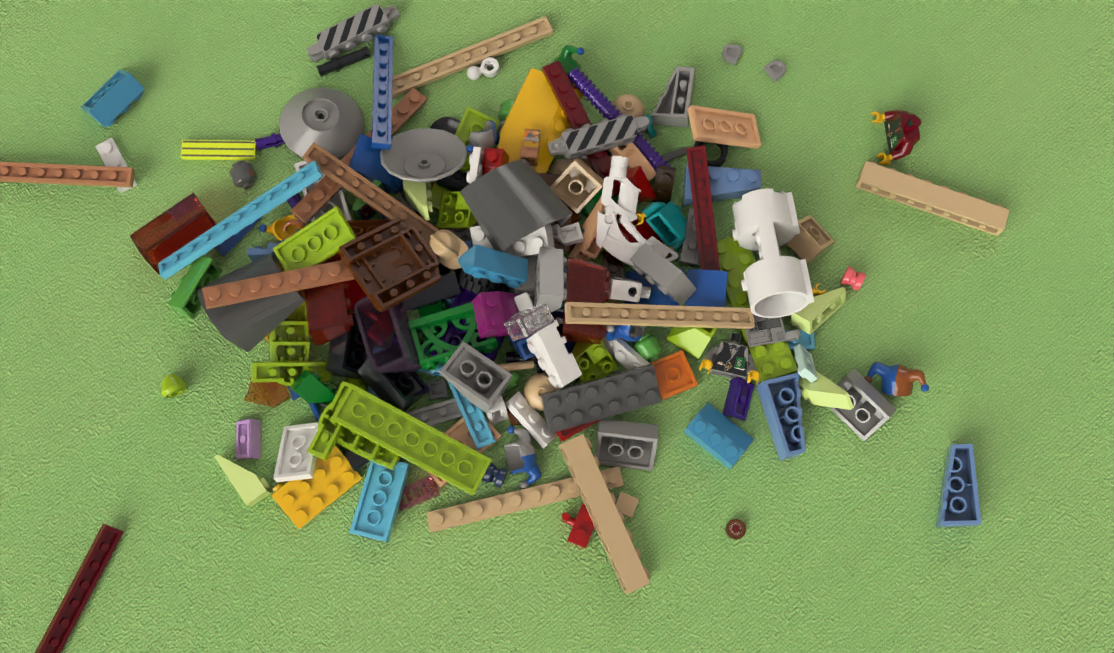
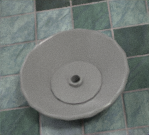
(334, 133)
(424, 155)

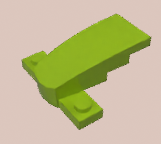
(289, 352)
(331, 432)

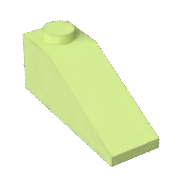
(819, 311)
(824, 393)
(248, 485)

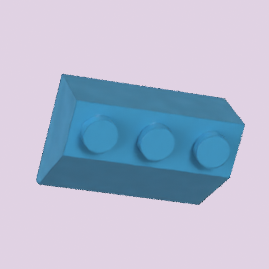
(113, 98)
(495, 266)
(718, 435)

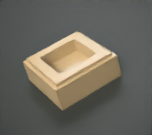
(626, 504)

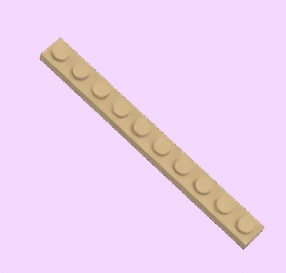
(471, 56)
(658, 315)
(513, 502)

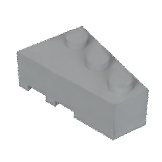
(676, 99)

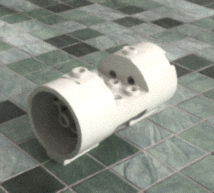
(776, 282)

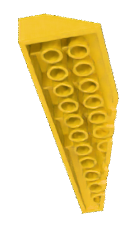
(534, 109)

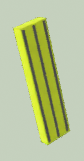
(218, 150)

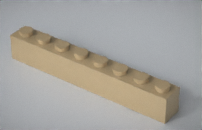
(932, 198)
(604, 514)

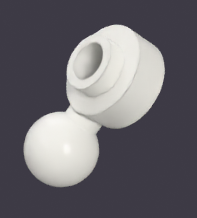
(475, 72)

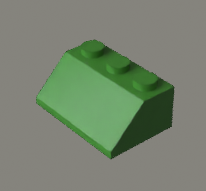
(200, 273)

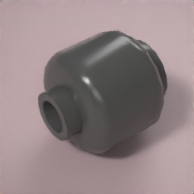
(243, 174)

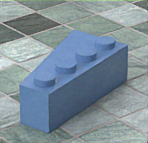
(725, 183)
(783, 413)
(959, 490)

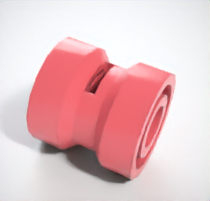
(853, 278)

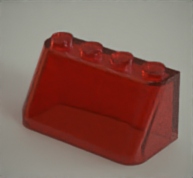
(172, 230)
(585, 284)
(328, 310)

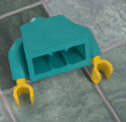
(666, 222)

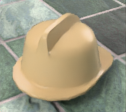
(447, 248)

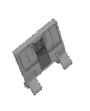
(769, 332)

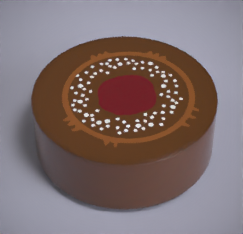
(735, 529)

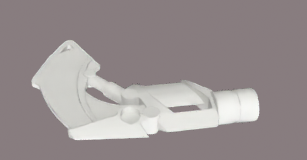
(608, 232)

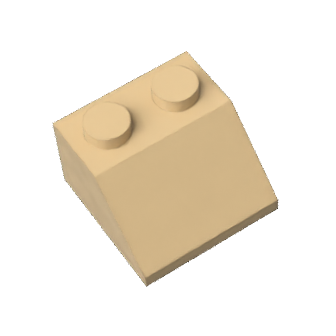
(577, 185)
(811, 241)

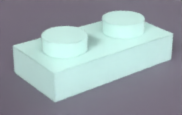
(805, 363)

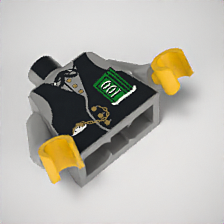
(730, 360)

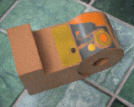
(531, 146)

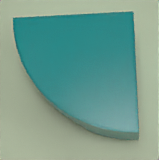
(650, 129)

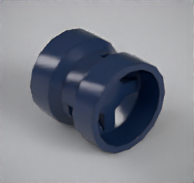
(498, 478)

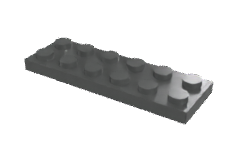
(600, 398)

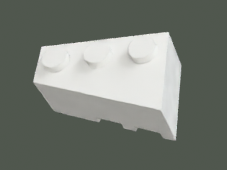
(553, 356)

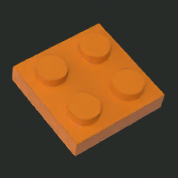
(674, 375)

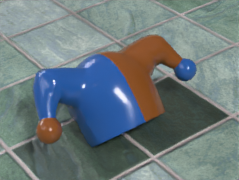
(897, 379)

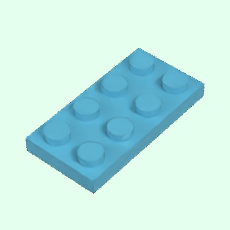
(379, 501)

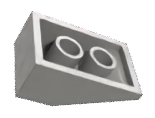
(476, 376)

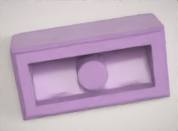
(248, 439)

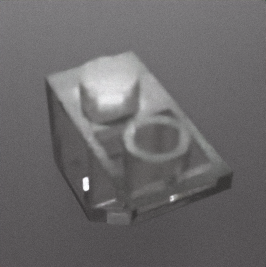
(528, 322)

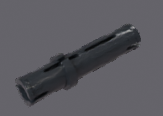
(343, 61)

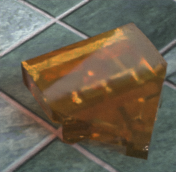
(267, 393)

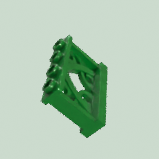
(442, 319)

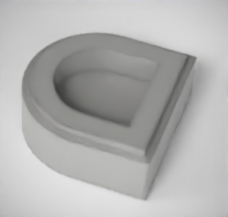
(731, 53)
(775, 70)

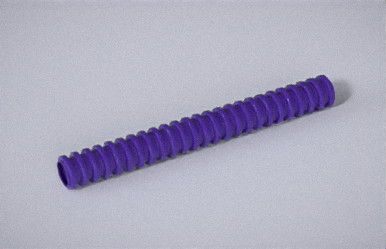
(608, 110)

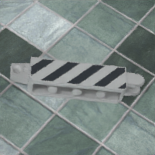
(352, 32)
(598, 137)

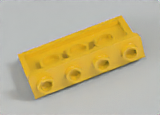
(308, 497)

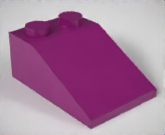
(492, 311)

